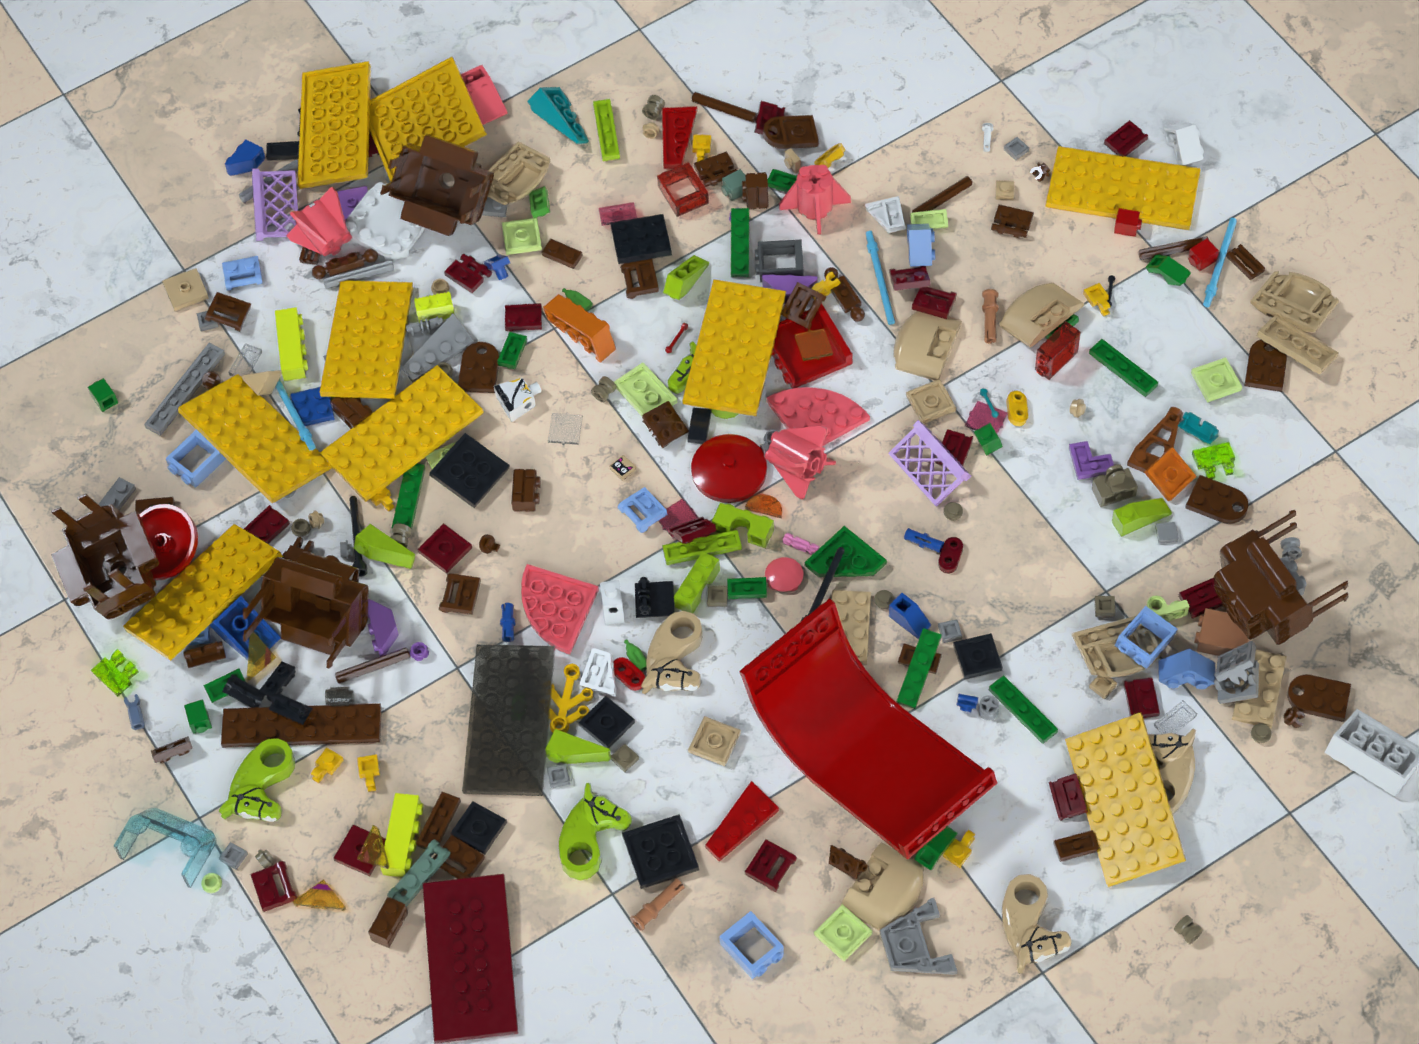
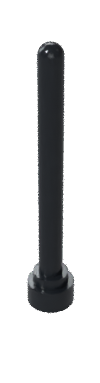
(359, 563)
(827, 580)

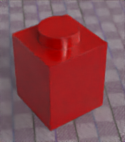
(1127, 222)
(1203, 255)

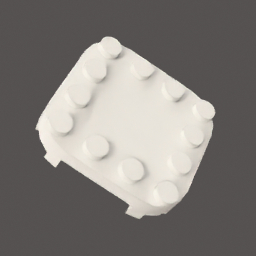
(378, 225)

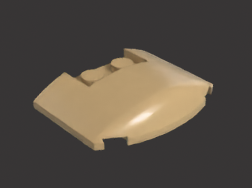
(517, 174)
(1295, 299)
(1039, 312)
(925, 344)
(1102, 655)
(886, 888)

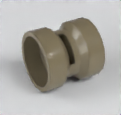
(654, 106)
(603, 389)
(401, 534)
(1188, 929)

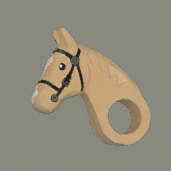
(665, 652)
(1177, 764)
(1025, 937)

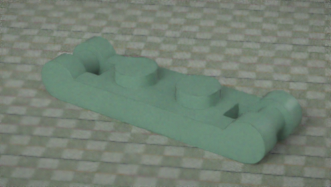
(419, 873)

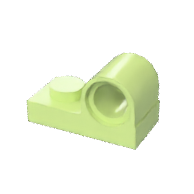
(1173, 611)

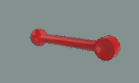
(684, 326)

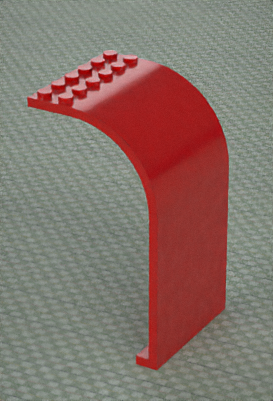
(857, 738)

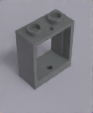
(779, 248)

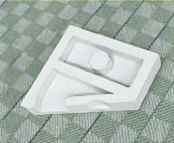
(887, 214)
(599, 673)

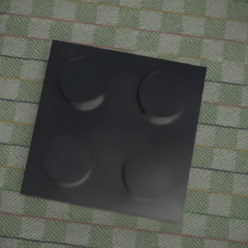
(977, 656)
(606, 722)
(479, 827)

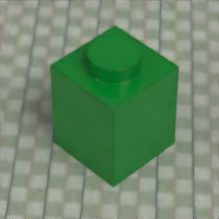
(102, 394)
(988, 439)
(198, 716)

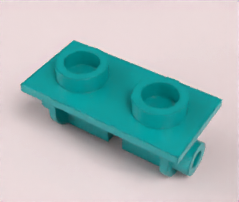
(1205, 432)

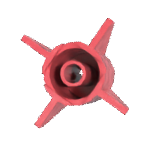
(814, 193)
(321, 226)
(799, 456)

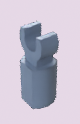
(135, 713)

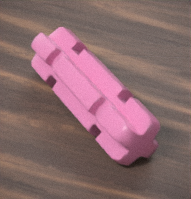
(800, 543)

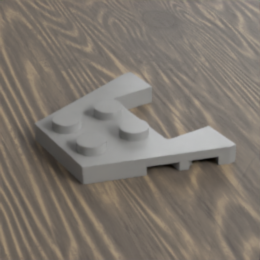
(907, 947)

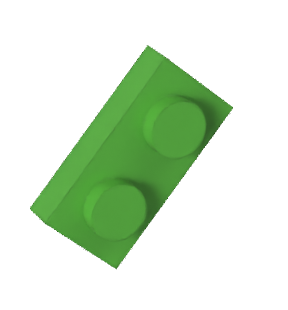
(539, 202)

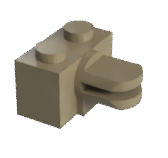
(1114, 486)

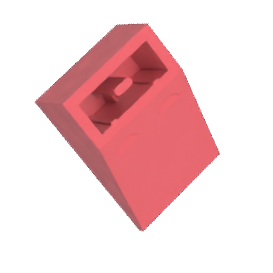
(484, 94)

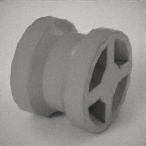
(1291, 548)
(986, 703)

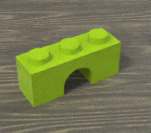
(759, 527)
(690, 591)

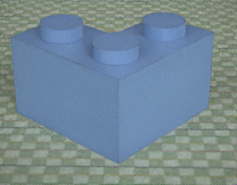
(919, 244)
(1187, 668)

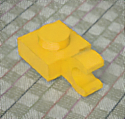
(701, 145)
(825, 286)
(1098, 296)
(383, 497)
(326, 763)
(368, 768)
(958, 850)

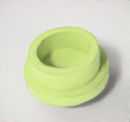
(211, 883)

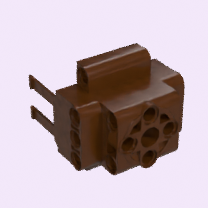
(425, 195)
(97, 550)
(1261, 590)
(314, 603)

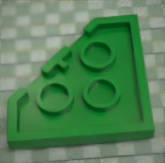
(857, 559)

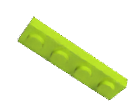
(606, 130)
(712, 545)

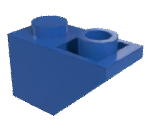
(245, 158)
(908, 615)

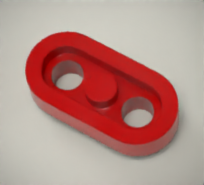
(629, 674)

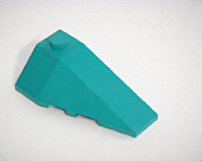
(554, 108)

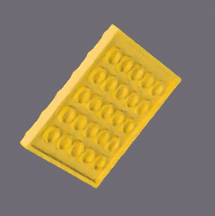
(425, 104)

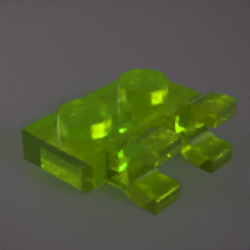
(1212, 456)
(111, 677)

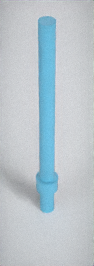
(872, 248)
(1211, 289)
(304, 433)

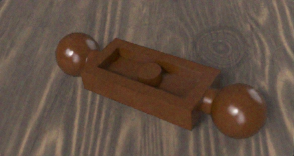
(343, 264)
(846, 296)

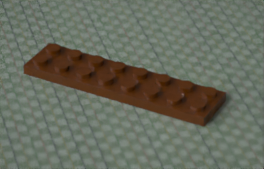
(323, 726)

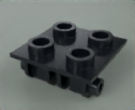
(654, 598)

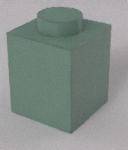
(733, 184)

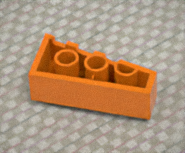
(581, 326)

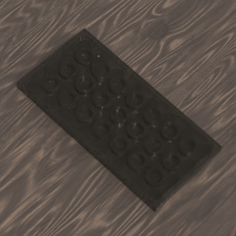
(509, 720)

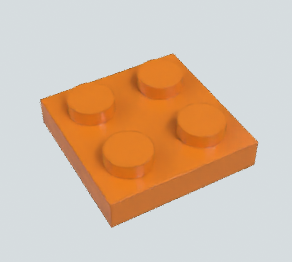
(1170, 474)

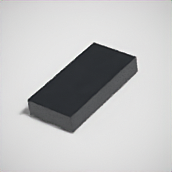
(282, 150)
(699, 425)

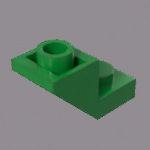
(1169, 268)
(932, 851)

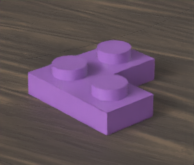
(1085, 464)

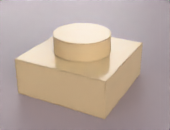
(792, 161)
(1004, 190)

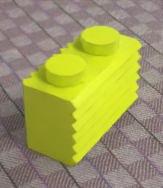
(434, 306)

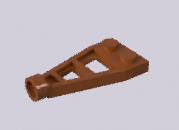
(1143, 460)

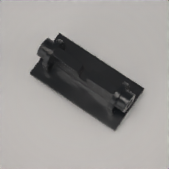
(280, 677)
(243, 692)
(289, 708)

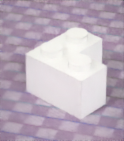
(1185, 140)

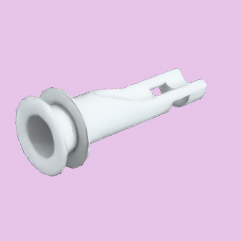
(987, 128)

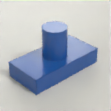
(497, 264)

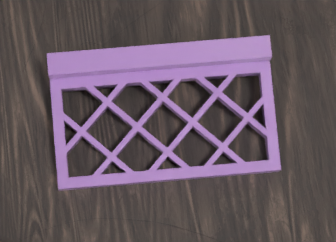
(260, 200)
(937, 449)

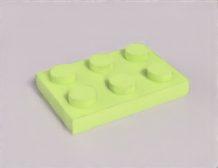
(644, 389)

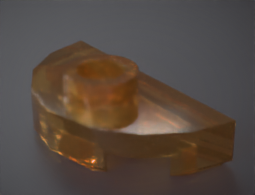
(765, 505)

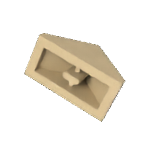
(263, 382)

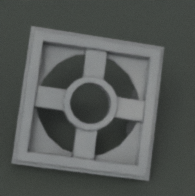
(1233, 658)
(1250, 693)

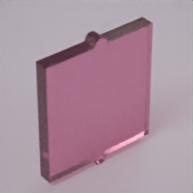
(982, 416)
(677, 514)

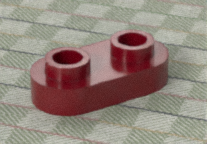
(950, 553)

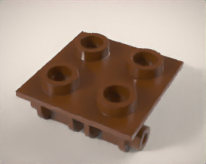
(665, 424)

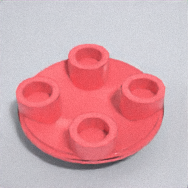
(784, 574)

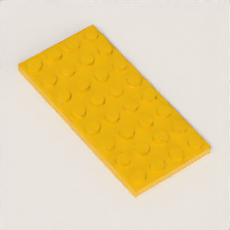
(334, 125)
(1104, 182)
(366, 339)
(734, 347)
(401, 433)
(254, 438)
(202, 591)
(1125, 800)

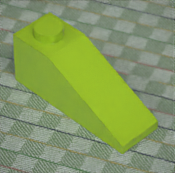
(684, 277)
(1139, 514)
(382, 548)
(572, 749)

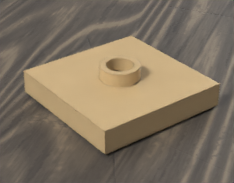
(185, 289)
(931, 401)
(714, 741)

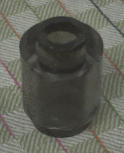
(339, 696)

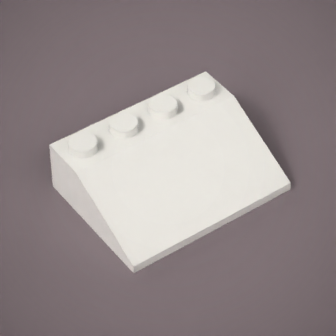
(1374, 752)

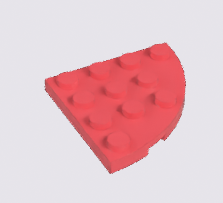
(817, 407)
(556, 605)

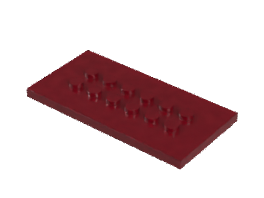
(469, 958)

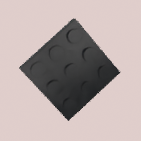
(640, 239)
(469, 470)
(660, 851)

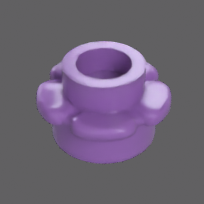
(419, 646)

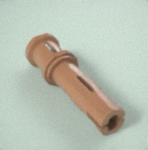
(990, 309)
(650, 910)

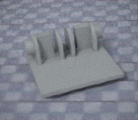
(421, 332)

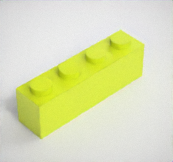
(290, 344)
(401, 834)

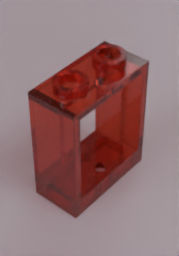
(686, 203)
(1057, 350)

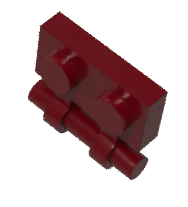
(464, 276)

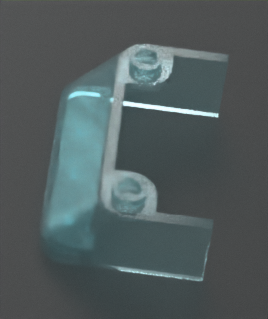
(195, 840)

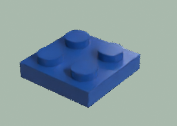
(312, 407)

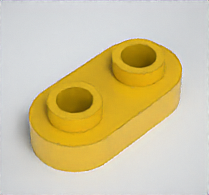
(834, 153)
(1017, 406)

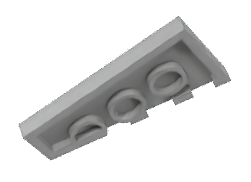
(440, 347)

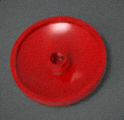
(729, 468)
(172, 538)

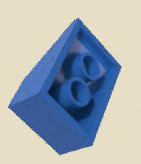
(231, 626)

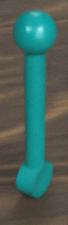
(983, 392)

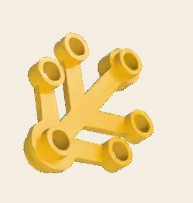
(565, 703)

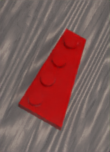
(677, 129)
(743, 819)

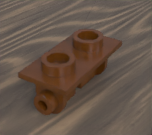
(204, 654)
(846, 862)

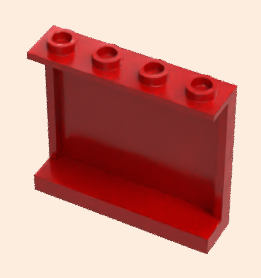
(788, 356)

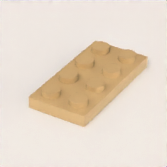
(1297, 344)
(855, 618)
(1270, 677)

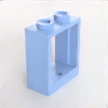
(204, 469)
(1148, 619)
(741, 928)

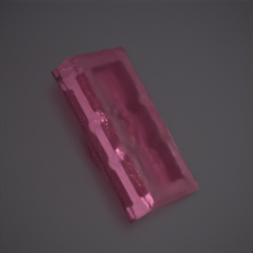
(617, 213)

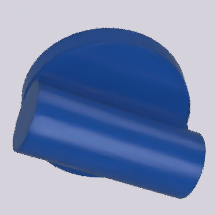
(967, 702)

